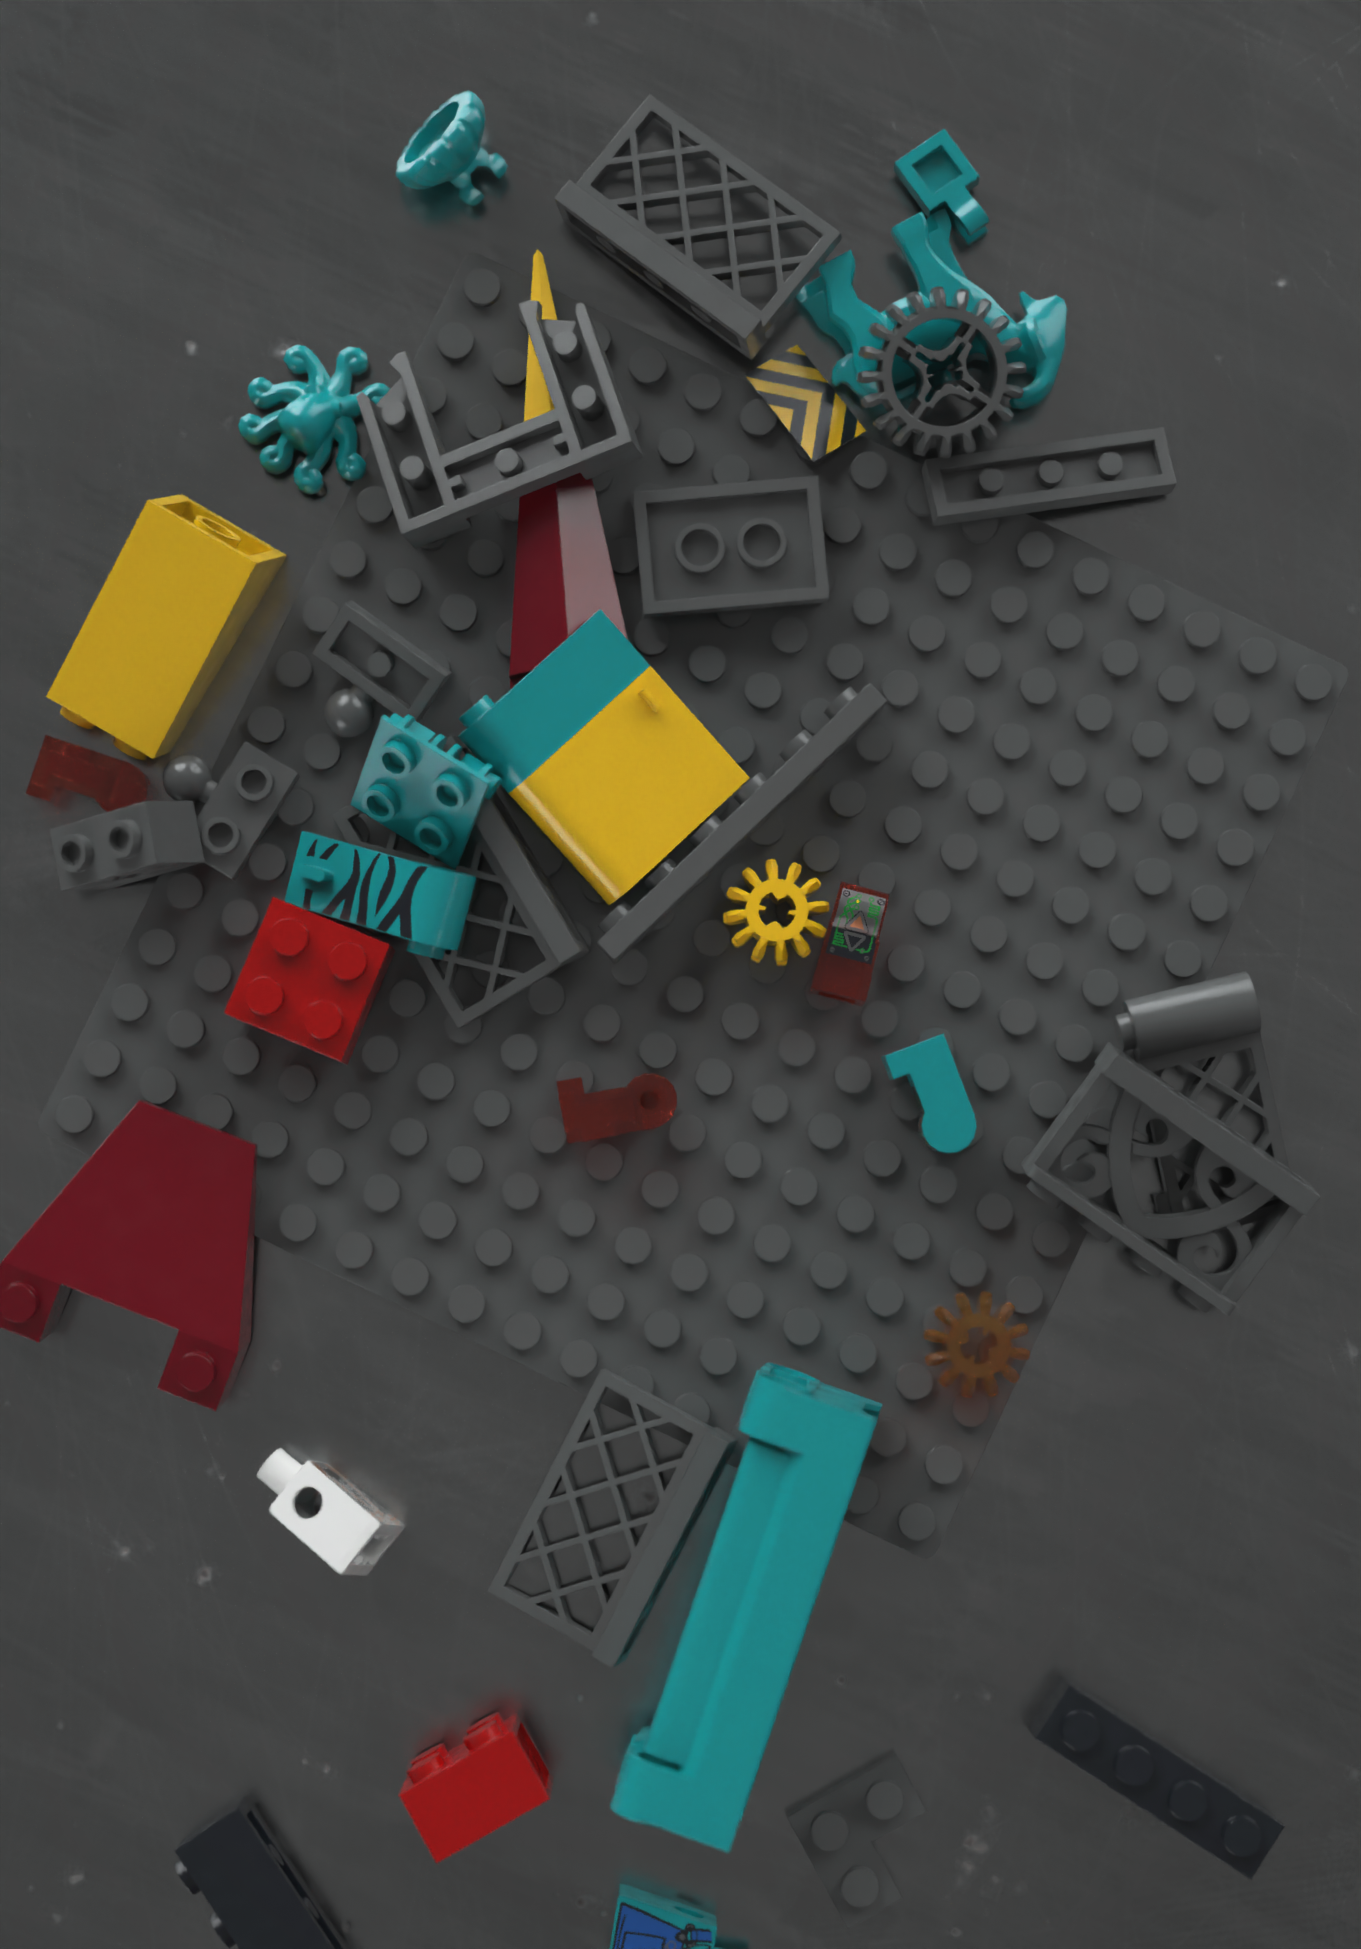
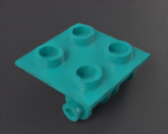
(422, 789)

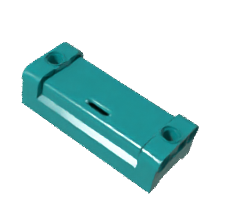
(750, 1608)

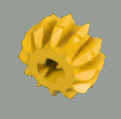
(778, 891)

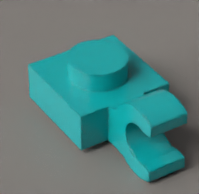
(941, 178)

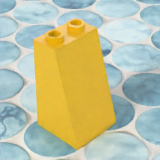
(163, 625)

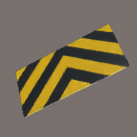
(805, 403)

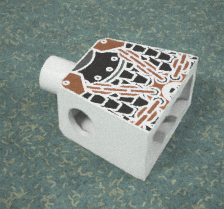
(350, 1527)

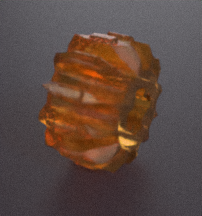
(995, 1353)

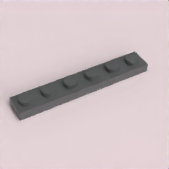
(757, 802)

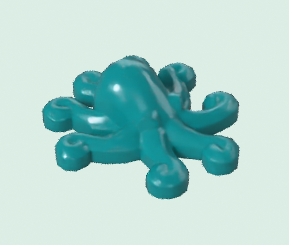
(313, 418)

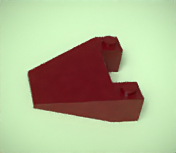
(156, 1229)

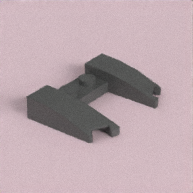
(440, 490)

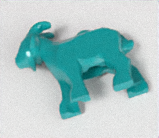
(928, 252)

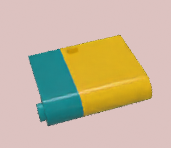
(603, 757)

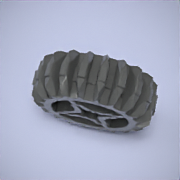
(986, 401)

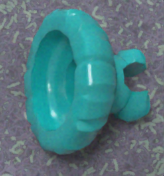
(450, 149)

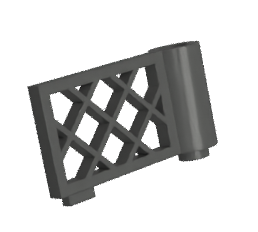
(1196, 1025)

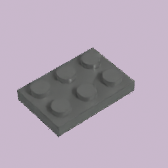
(730, 546)

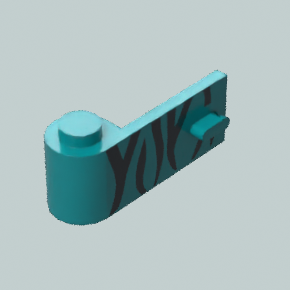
(382, 892)

